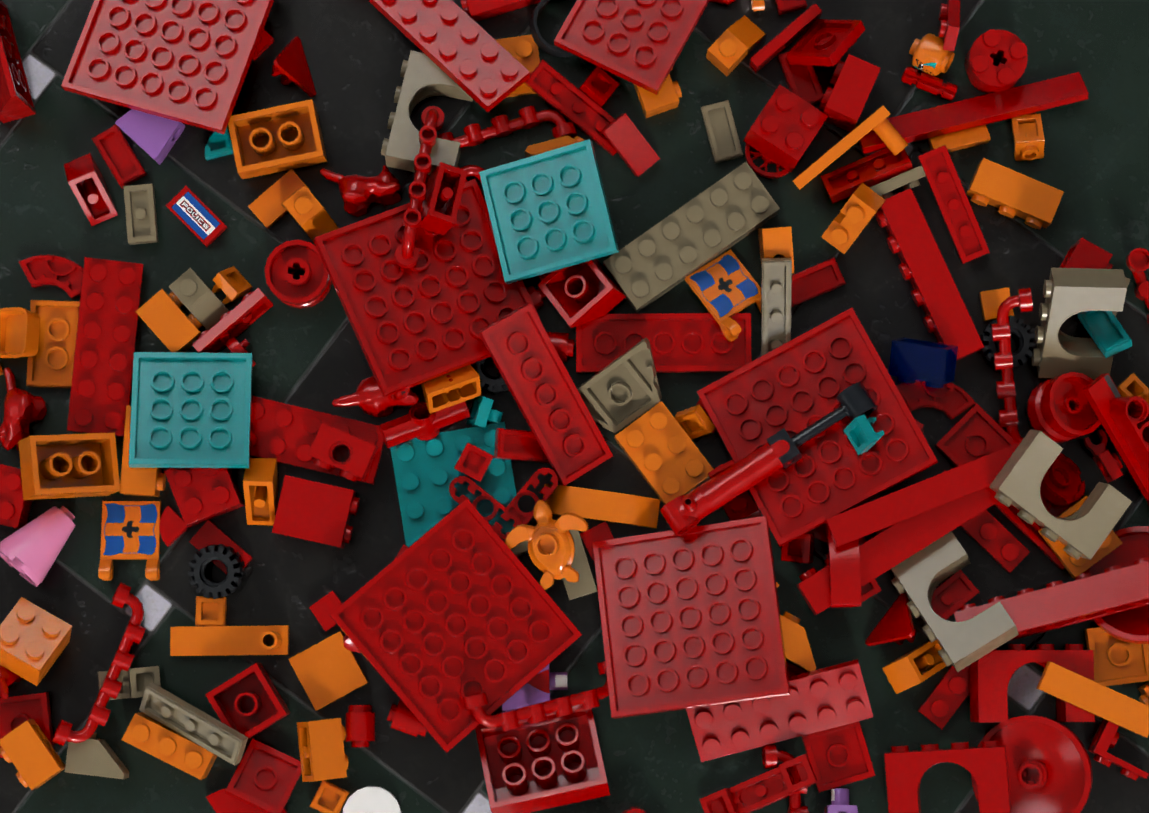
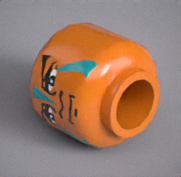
(930, 56)

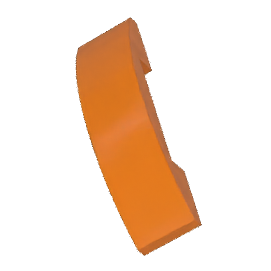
(605, 506)

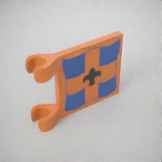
(725, 290)
(130, 533)

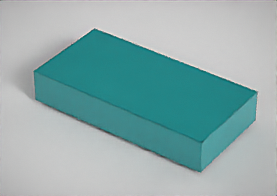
(1105, 331)

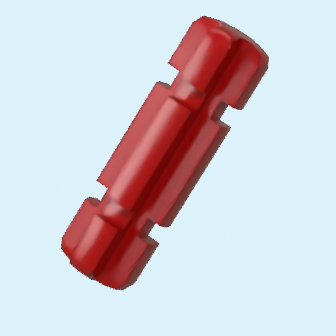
(929, 83)

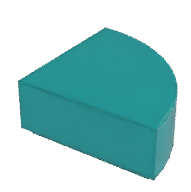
(218, 145)

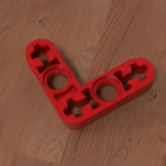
(512, 510)

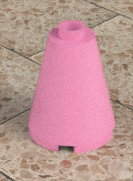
(38, 544)

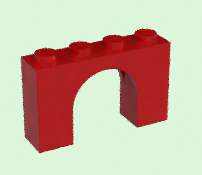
(993, 672)
(985, 763)

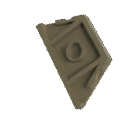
(623, 388)

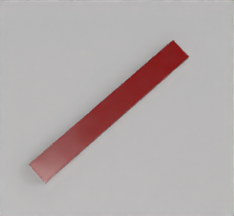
(982, 110)
(918, 497)

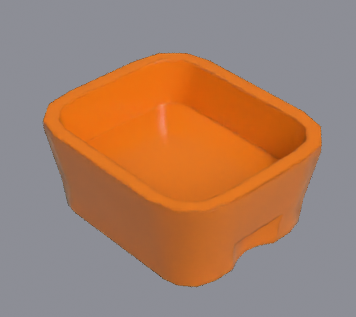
(18, 332)

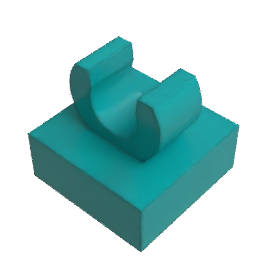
(482, 413)
(862, 433)

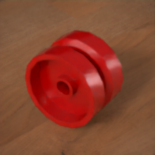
(281, 271)
(1062, 408)

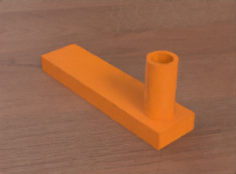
(876, 121)
(229, 640)

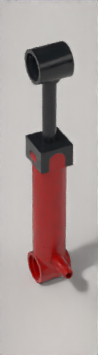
(779, 452)

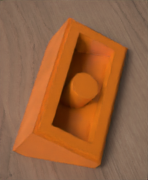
(961, 139)

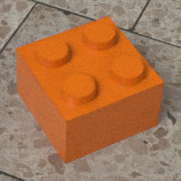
(32, 640)

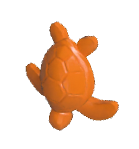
(550, 543)

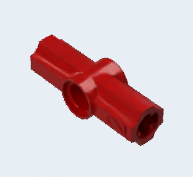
(421, 423)

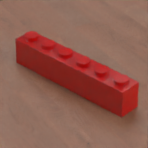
(928, 273)

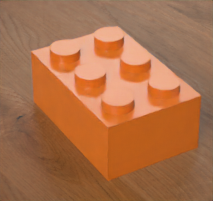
(277, 139)
(664, 453)
(69, 466)

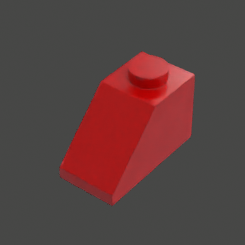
(90, 189)

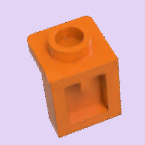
(1028, 137)

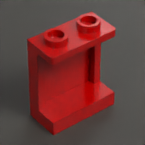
(315, 512)

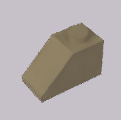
(198, 298)
(94, 758)

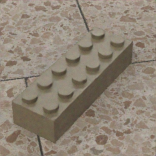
(691, 237)

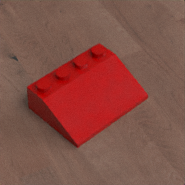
(14, 88)
(543, 763)

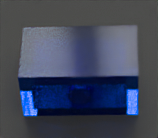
(923, 361)

